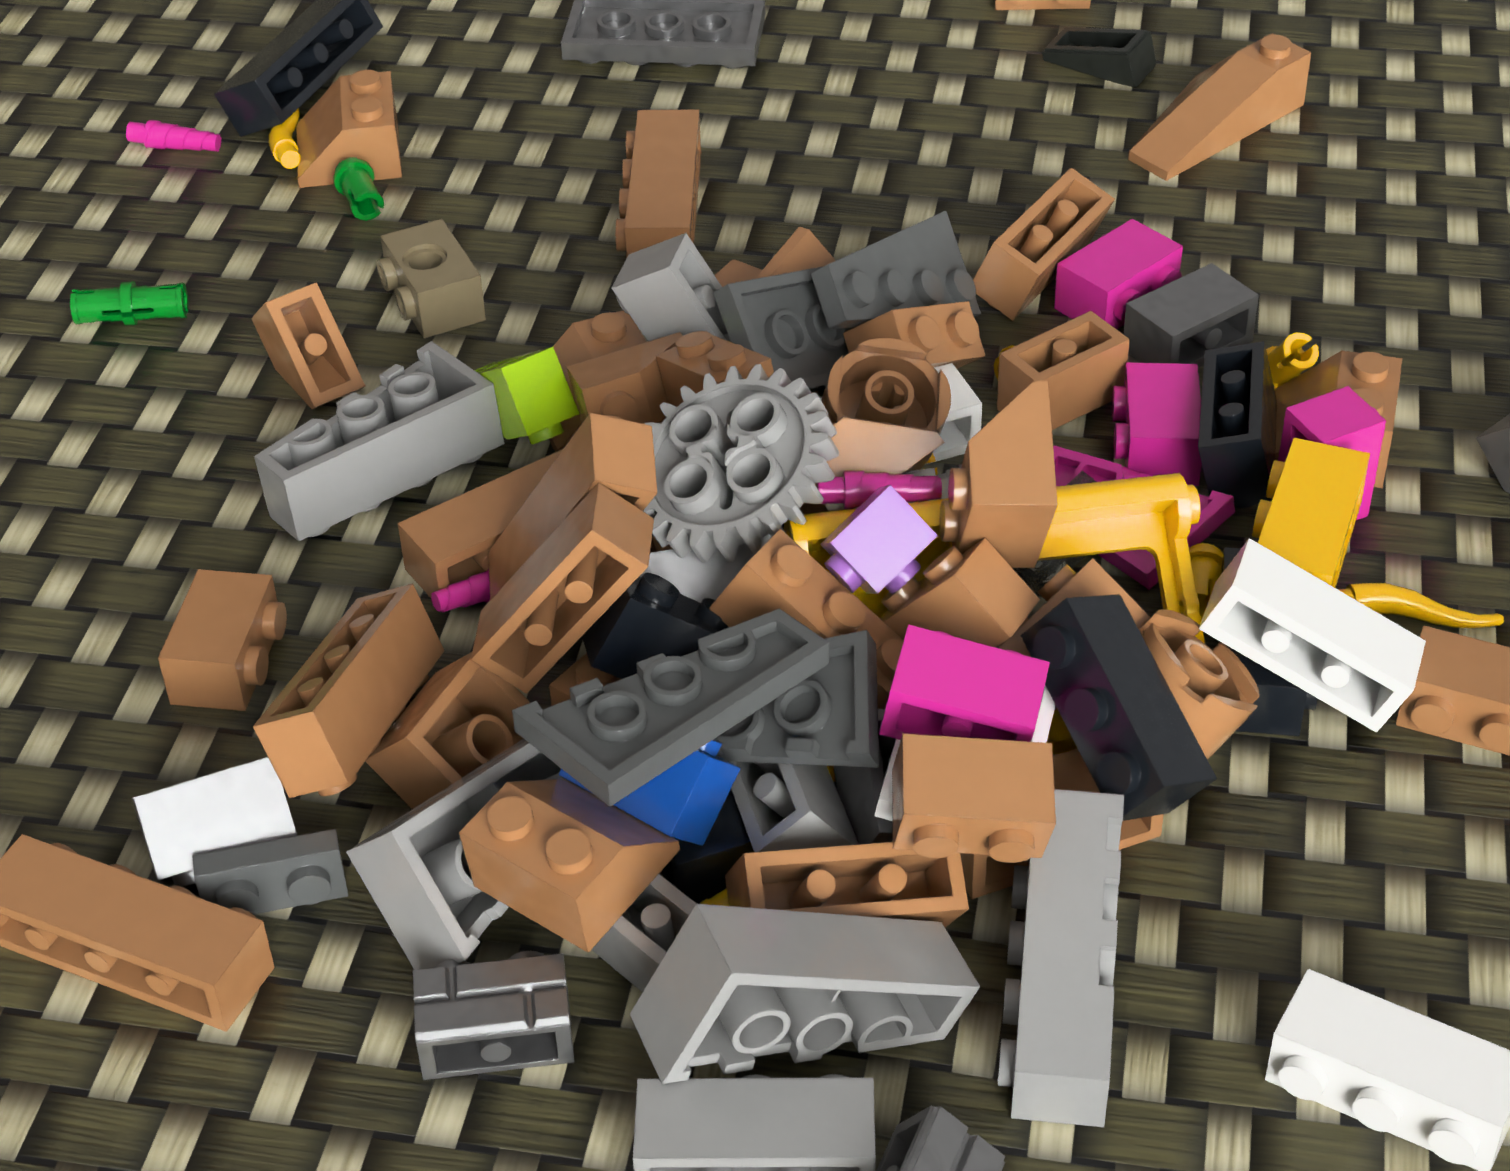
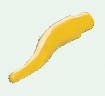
(282, 144)
(1407, 602)

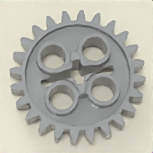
(738, 462)

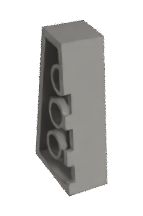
(380, 443)
(420, 866)
(1067, 965)
(799, 985)

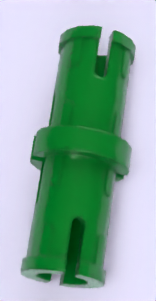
(129, 303)

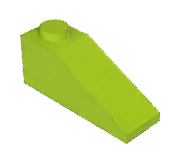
(531, 395)

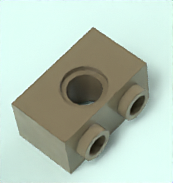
(431, 278)

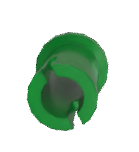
(355, 181)

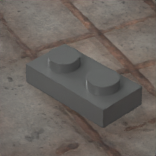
(273, 873)

